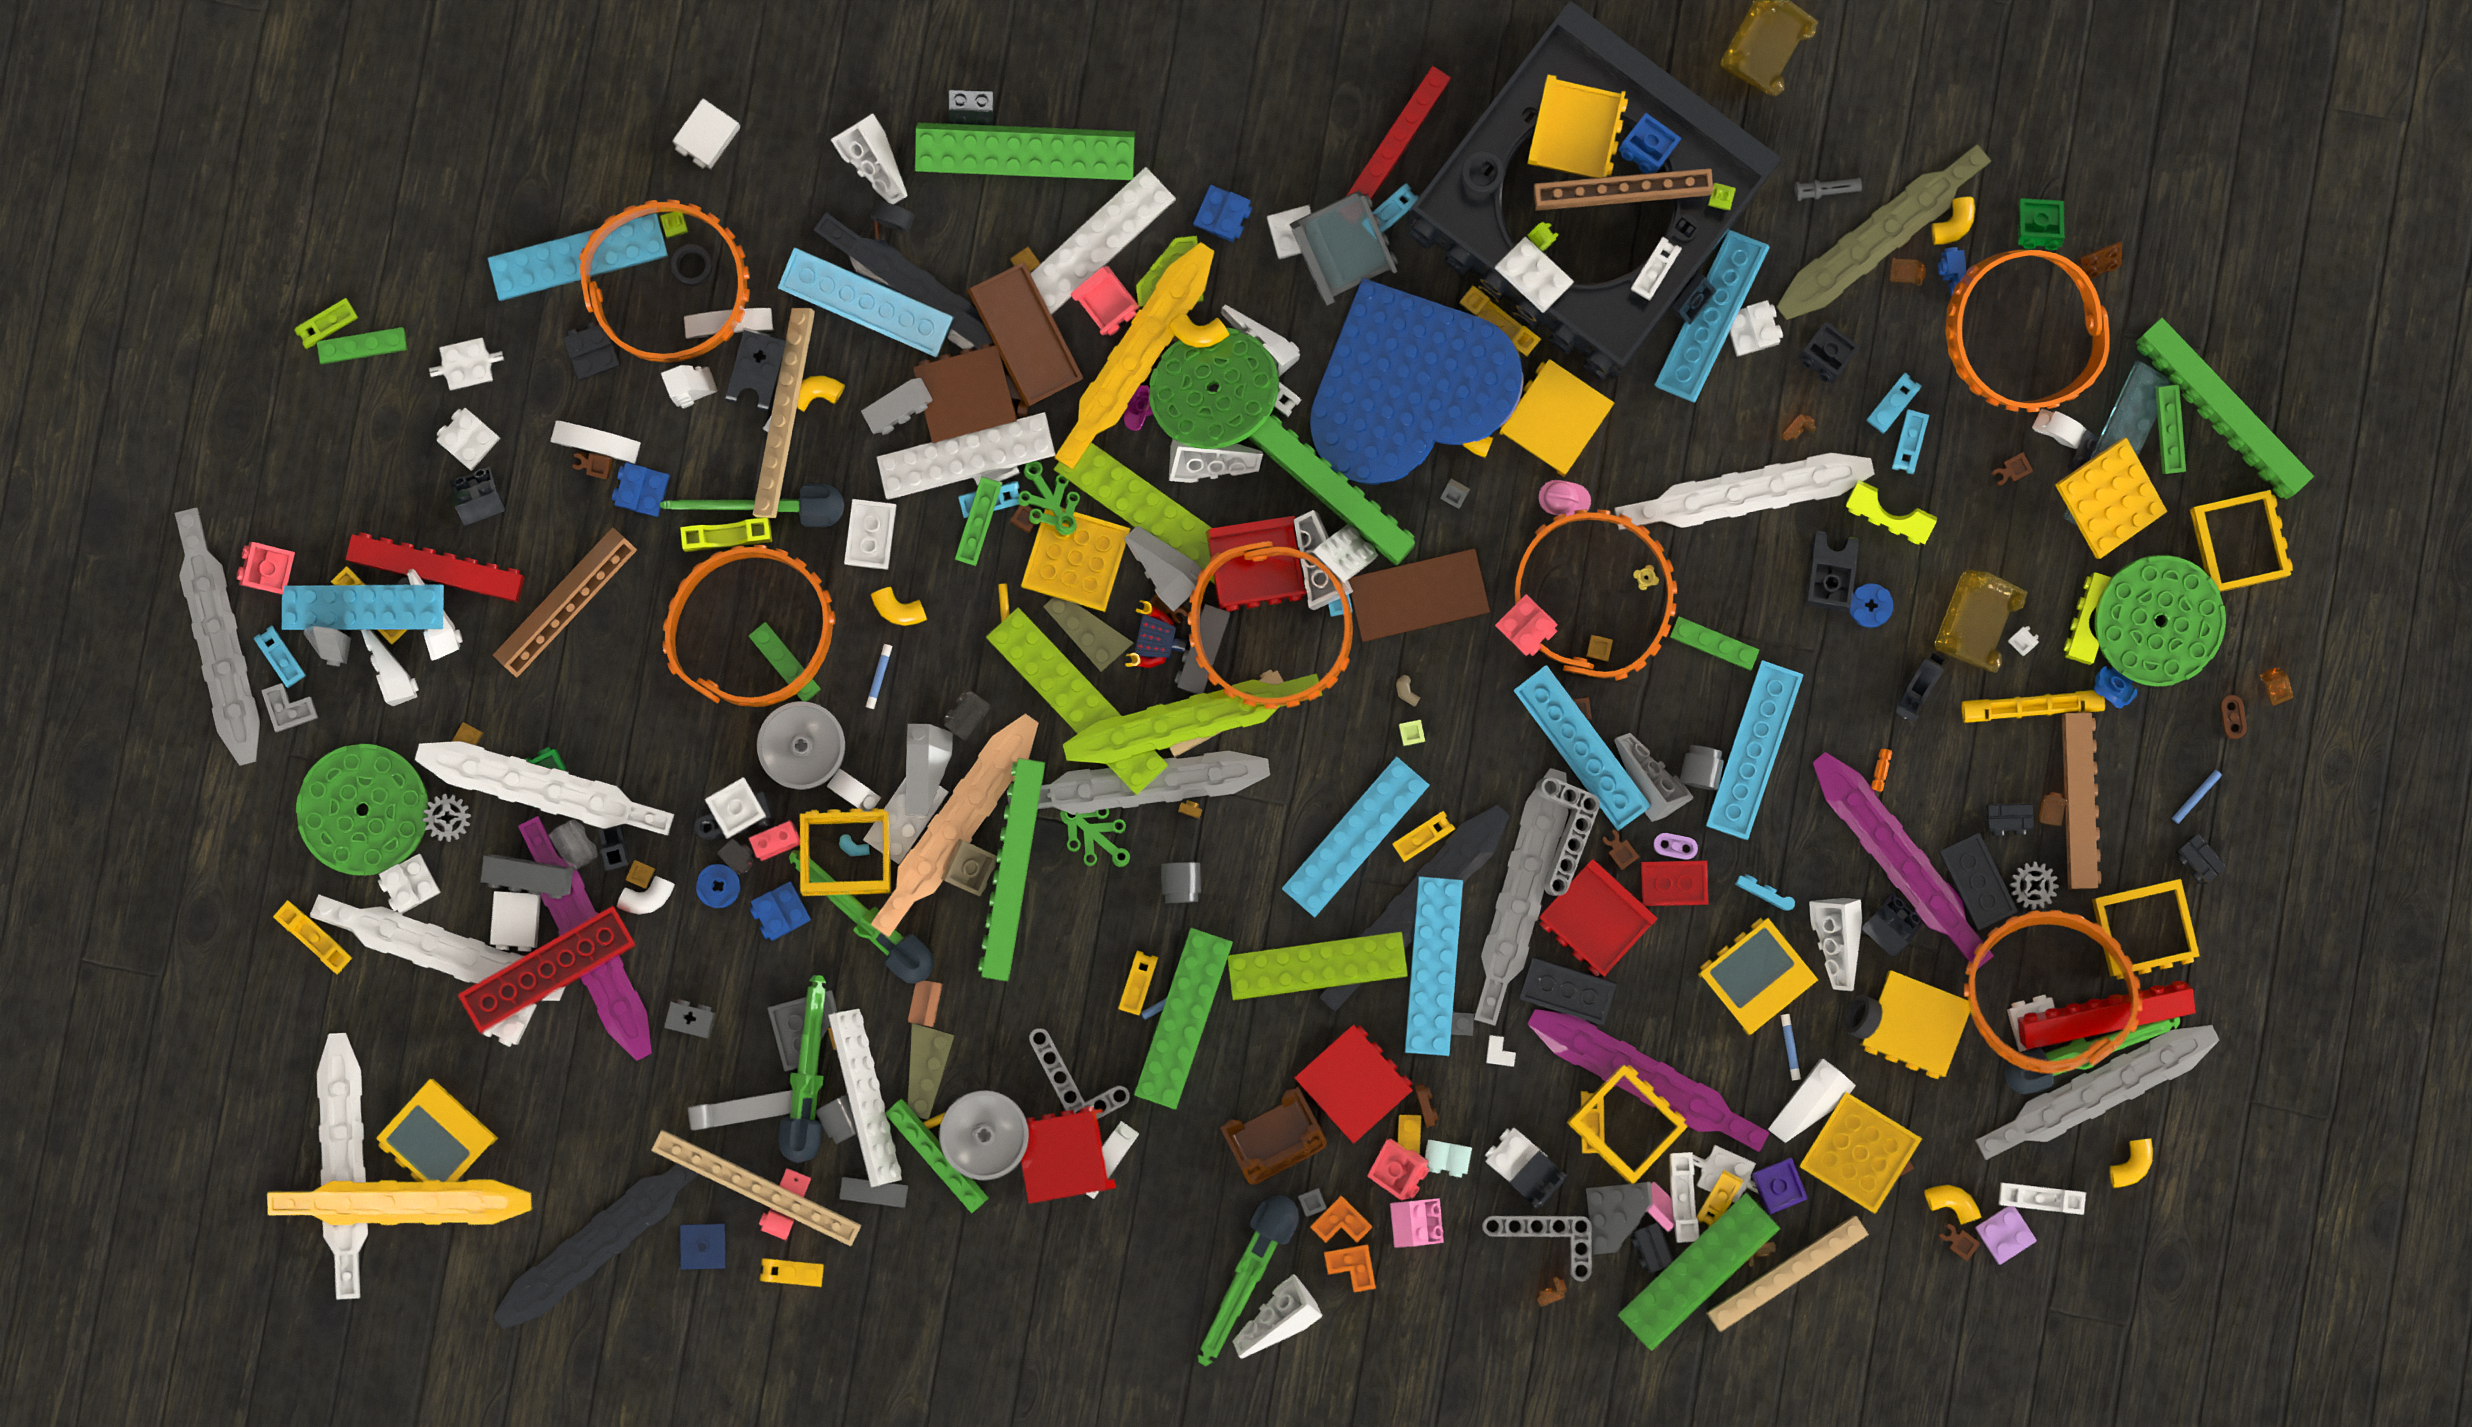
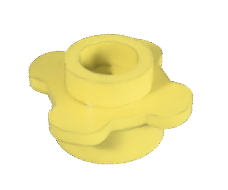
(1647, 571)

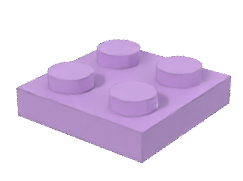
(2005, 1234)

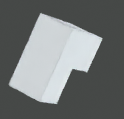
(1496, 1055)

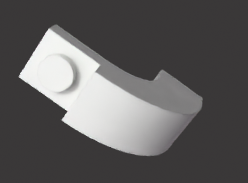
(1116, 1147)

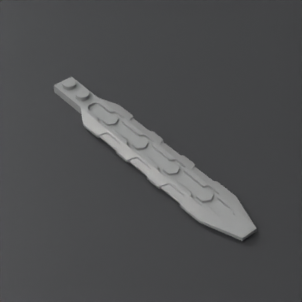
(218, 642)
(1183, 778)
(1521, 897)
(2102, 1088)

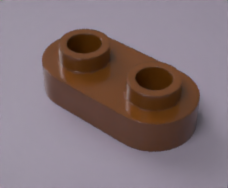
(2235, 717)
(1424, 1096)

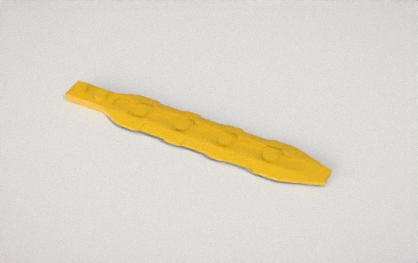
(1138, 350)
(404, 1202)

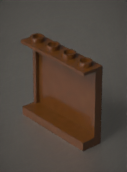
(966, 392)

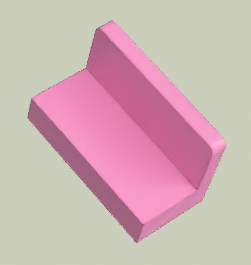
(1661, 1208)

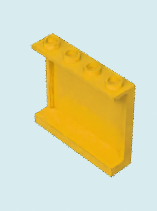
(1577, 129)
(1556, 416)
(1918, 1025)

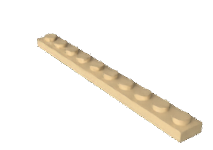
(783, 413)
(756, 1187)

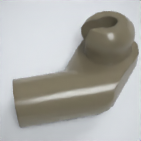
(1404, 692)

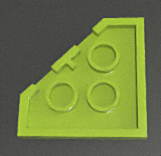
(1176, 249)

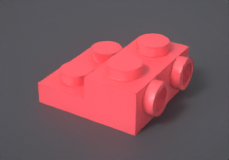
(265, 567)
(1527, 626)
(1398, 1170)

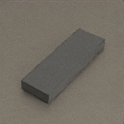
(884, 1194)

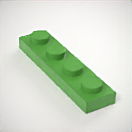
(362, 345)
(2170, 429)
(978, 520)
(1714, 643)
(782, 659)

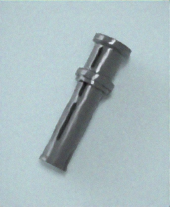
(1816, 185)

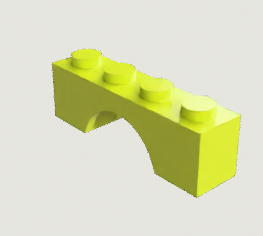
(1915, 525)
(727, 535)
(2083, 644)

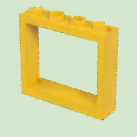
(2206, 548)
(844, 888)
(2165, 962)
(1646, 1089)

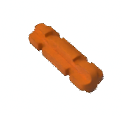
(1881, 769)

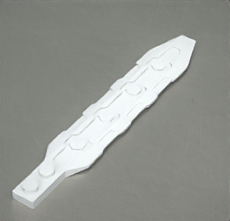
(1751, 491)
(538, 786)
(418, 942)
(342, 1152)

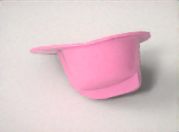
(1563, 497)

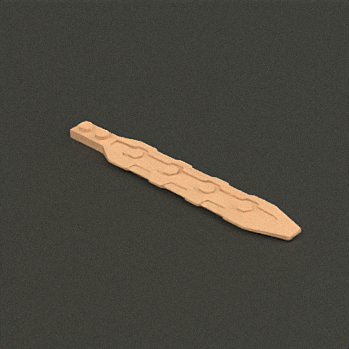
(959, 819)

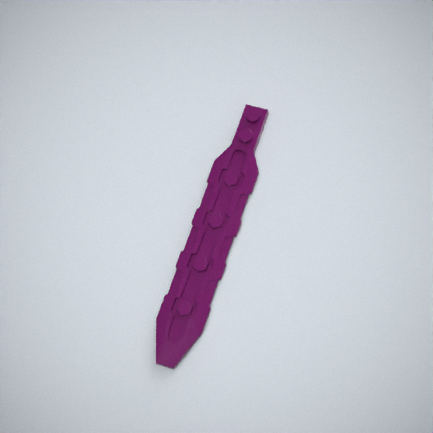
(1896, 853)
(608, 984)
(1602, 1054)

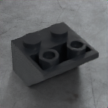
(477, 496)
(1893, 925)

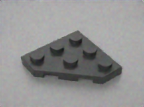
(789, 1025)
(1616, 1213)

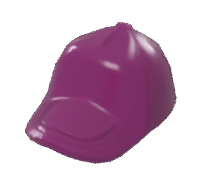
(1138, 408)

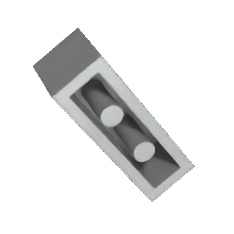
(897, 406)

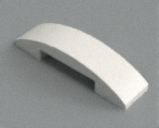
(710, 323)
(595, 441)
(1683, 1197)
(2042, 1198)

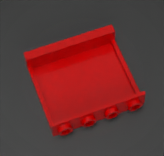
(1251, 582)
(1597, 919)
(1354, 1083)
(1064, 1156)

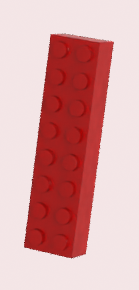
(546, 970)

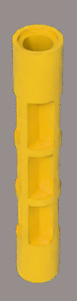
(2029, 706)

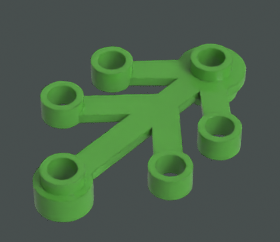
(1050, 501)
(1091, 833)

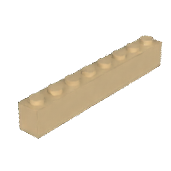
(1787, 1273)

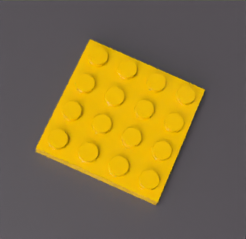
(2111, 498)
(1079, 564)
(1860, 1152)

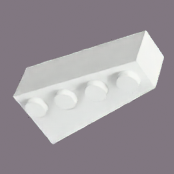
(1319, 586)

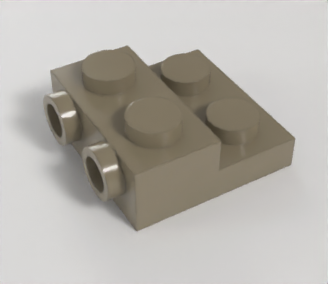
(969, 867)

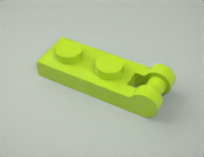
(326, 323)

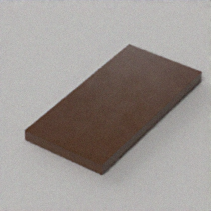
(1025, 334)
(1418, 595)

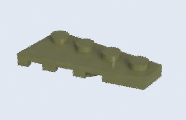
(1090, 634)
(927, 1064)

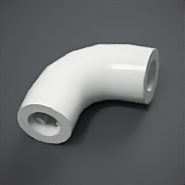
(646, 901)

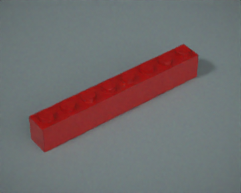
(1401, 133)
(434, 567)
(2104, 1015)

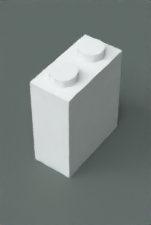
(706, 134)
(515, 920)

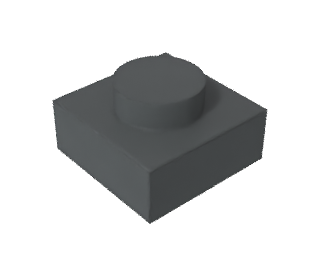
(1455, 493)
(1462, 1024)
(1312, 1202)

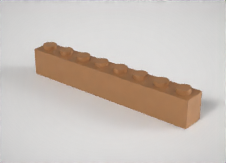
(1623, 189)
(564, 602)
(2081, 807)

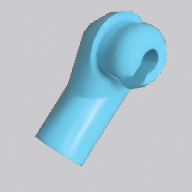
(851, 848)

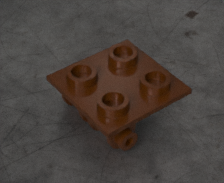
(2102, 260)

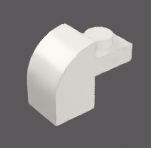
(2061, 427)
(853, 791)

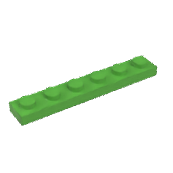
(931, 1151)

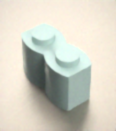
(1447, 1157)

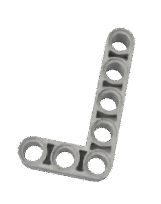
(1580, 837)
(1069, 1084)
(740, 1110)
(1547, 1231)

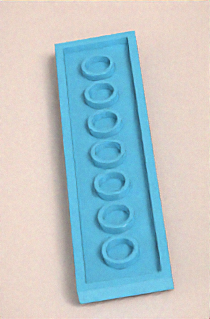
(559, 261)
(865, 302)
(1702, 340)
(363, 607)
(1582, 747)
(1754, 750)
(1355, 837)
(1433, 966)

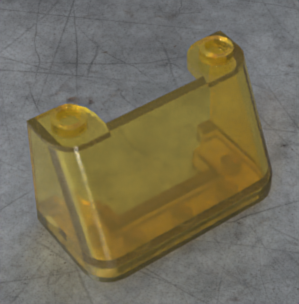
(1767, 43)
(1978, 618)

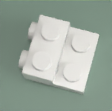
(1755, 328)
(467, 438)
(408, 884)
(2019, 1009)
(513, 1028)
(1511, 1154)

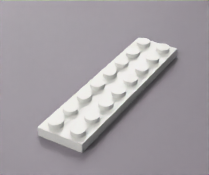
(1101, 238)
(965, 456)
(865, 1097)

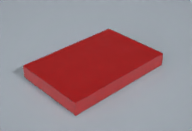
(1674, 883)

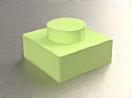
(1411, 732)

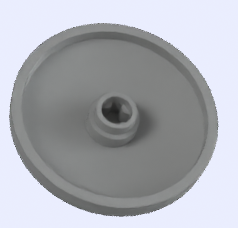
(801, 745)
(983, 1135)

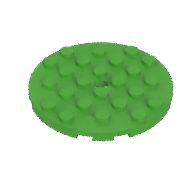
(1220, 418)
(2191, 627)
(330, 803)

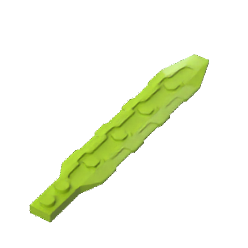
(1177, 722)

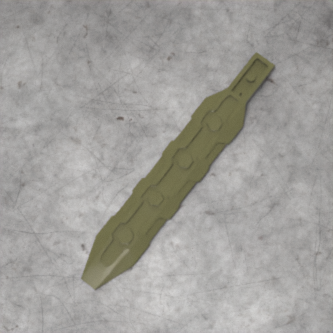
(1878, 236)

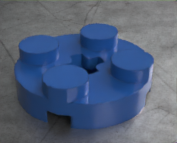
(1880, 597)
(2119, 695)
(706, 884)

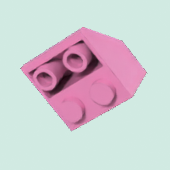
(1416, 1223)

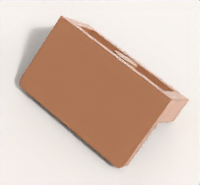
(925, 1003)

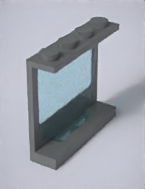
(1343, 245)

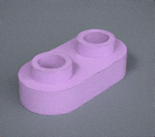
(1675, 845)

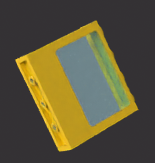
(1757, 975)
(435, 1136)

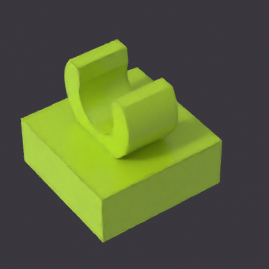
(1722, 196)
(673, 224)
(1542, 236)

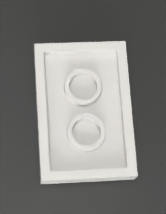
(1534, 274)
(870, 534)

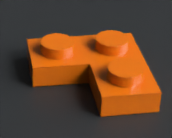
(1341, 1215)
(1354, 1260)

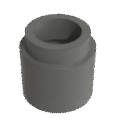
(1702, 768)
(1181, 882)
(838, 1119)

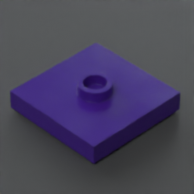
(1779, 1186)

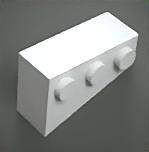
(687, 384)

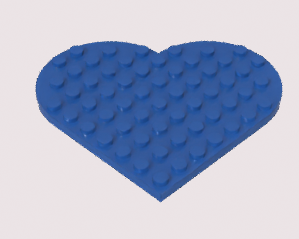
(1408, 380)

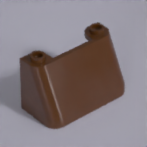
(1275, 1138)

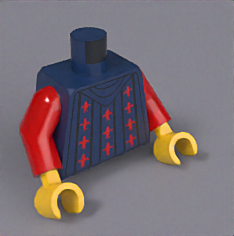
(1155, 638)

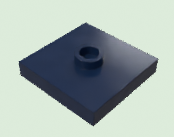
(703, 1246)

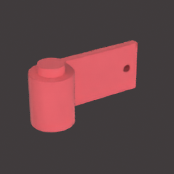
(777, 1222)

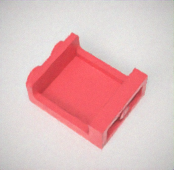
(1106, 300)
(775, 841)

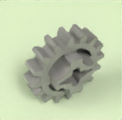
(446, 828)
(2041, 892)

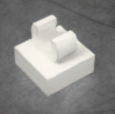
(2023, 641)

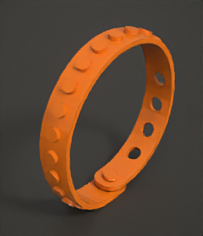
(593, 294)
(2095, 318)
(1260, 552)
(703, 569)
(1580, 665)
(2098, 1049)

